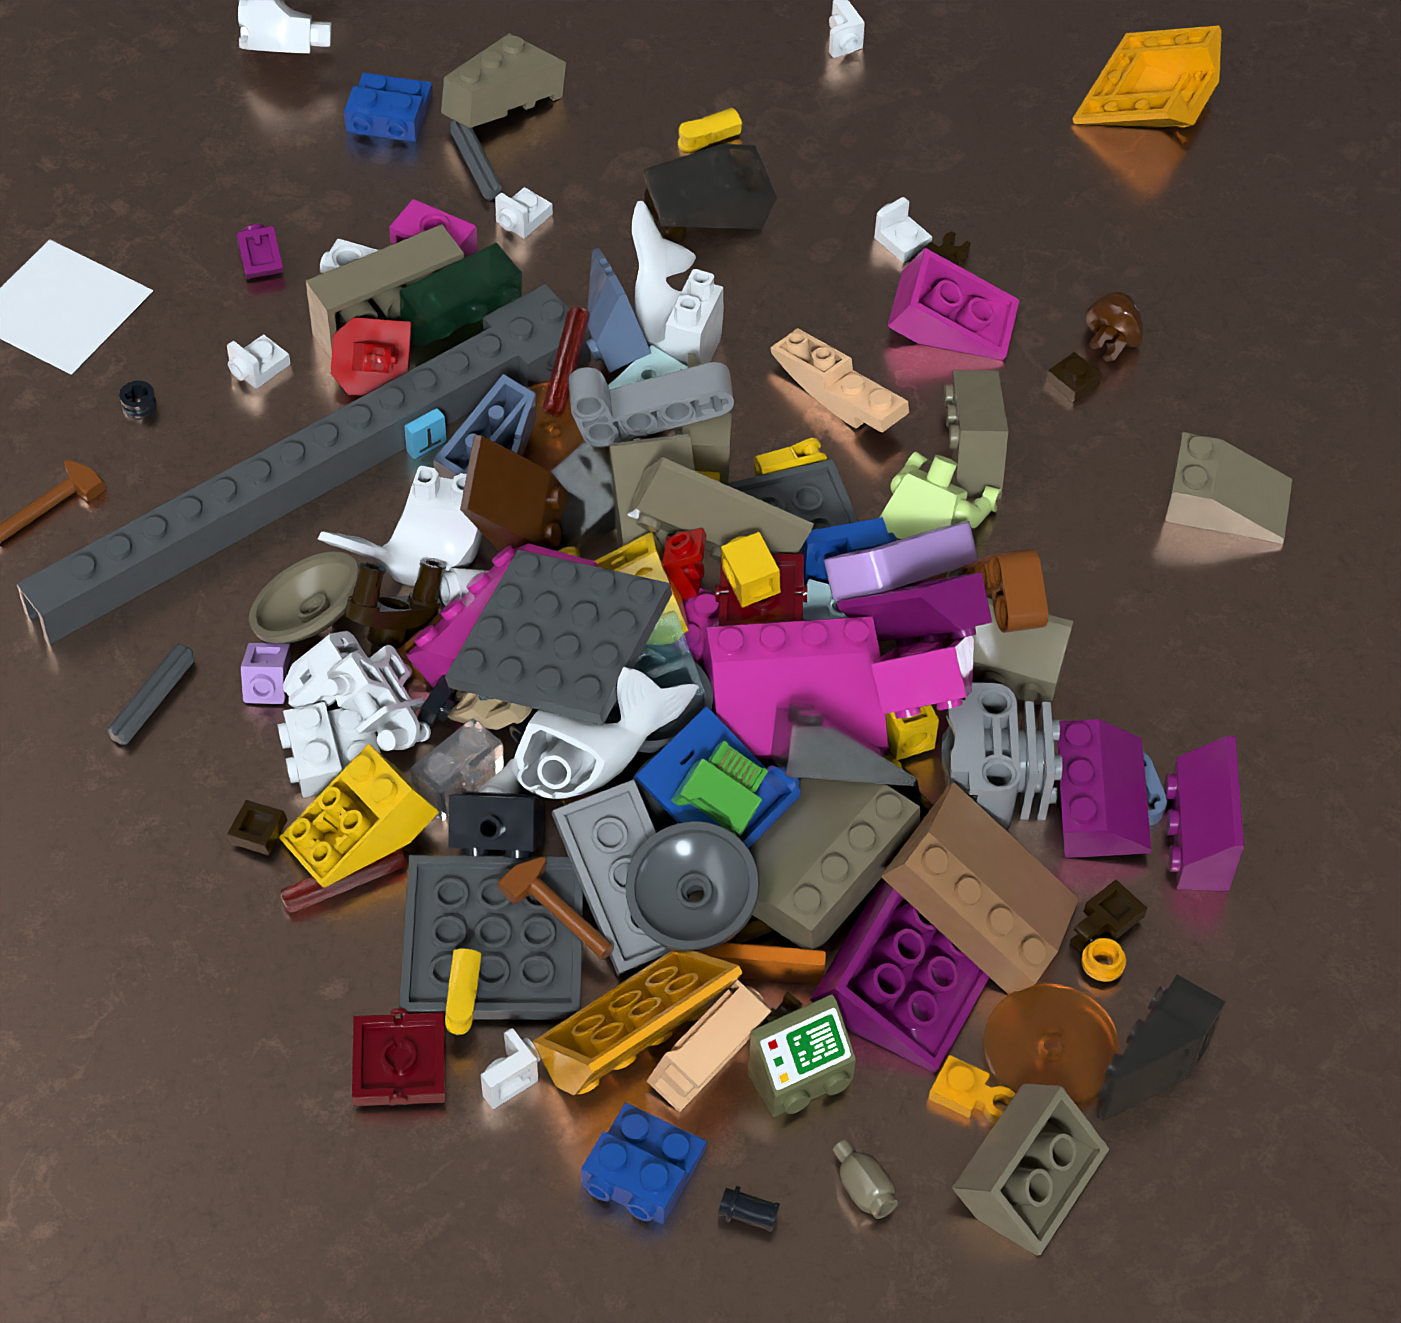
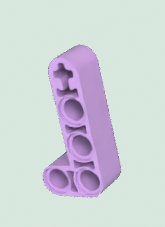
(901, 561)

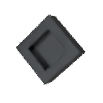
(438, 704)

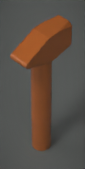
(80, 480)
(526, 880)

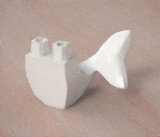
(278, 28)
(672, 318)
(427, 529)
(575, 756)

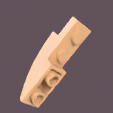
(834, 383)

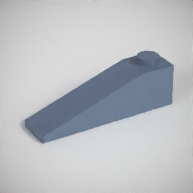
(612, 320)

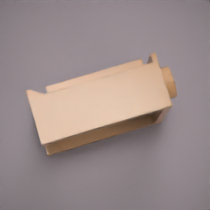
(708, 1045)

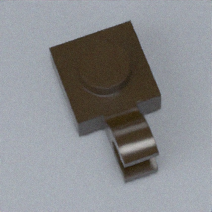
(1109, 911)

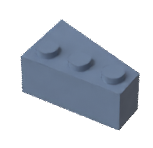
(502, 416)

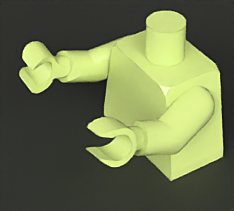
(929, 499)

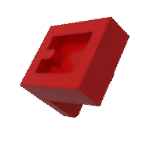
(684, 561)

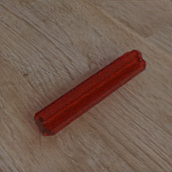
(565, 361)
(310, 891)

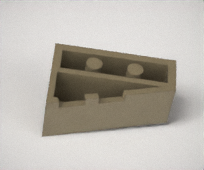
(501, 79)
(976, 430)

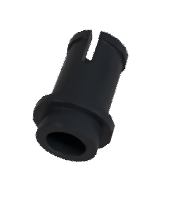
(748, 1209)

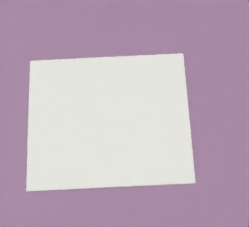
(65, 306)

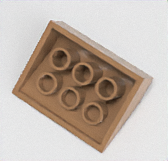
(983, 891)

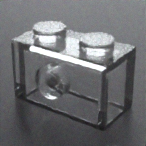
(457, 765)

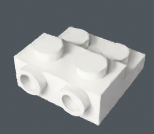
(321, 744)

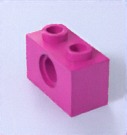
(422, 217)

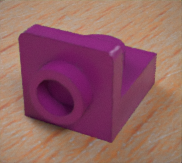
(259, 251)

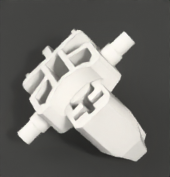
(372, 686)

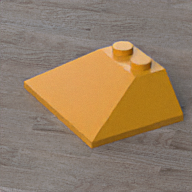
(1155, 79)

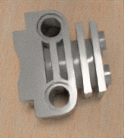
(996, 759)

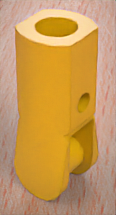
(708, 130)
(795, 456)
(462, 990)

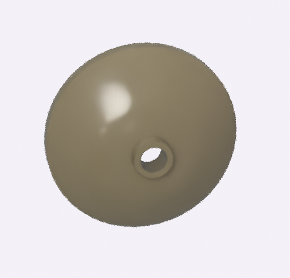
(304, 598)

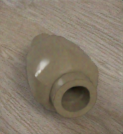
(866, 1181)

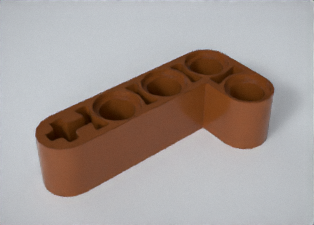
(1015, 586)

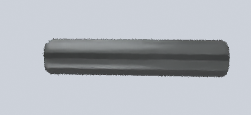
(476, 160)
(151, 694)

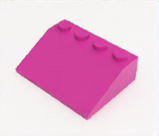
(441, 643)
(788, 662)

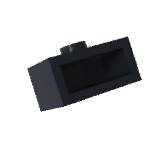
(496, 823)

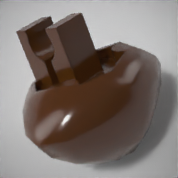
(1116, 320)

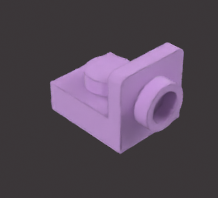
(265, 672)

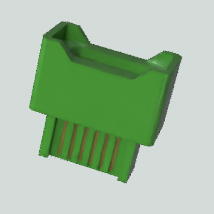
(723, 788)

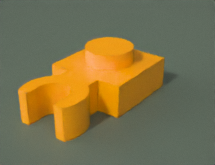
(965, 1088)

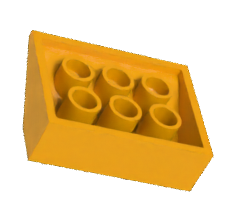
(633, 1017)

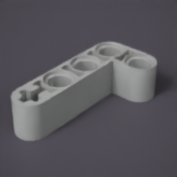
(647, 405)

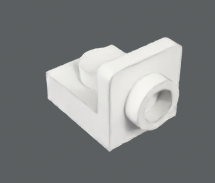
(846, 29)
(522, 211)
(899, 232)
(257, 361)
(513, 1074)

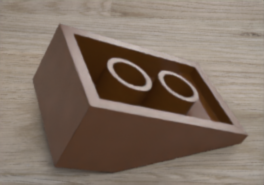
(512, 498)

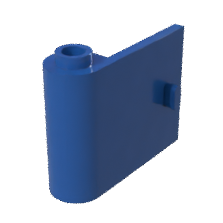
(701, 736)

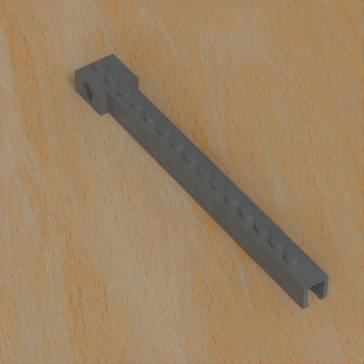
(122, 565)

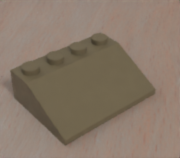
(828, 855)

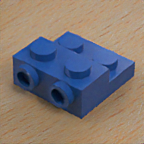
(387, 107)
(841, 540)
(642, 1164)

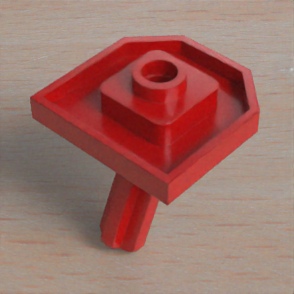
(370, 353)

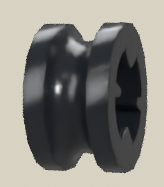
(140, 409)

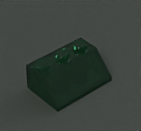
(460, 294)

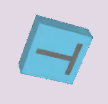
(425, 433)

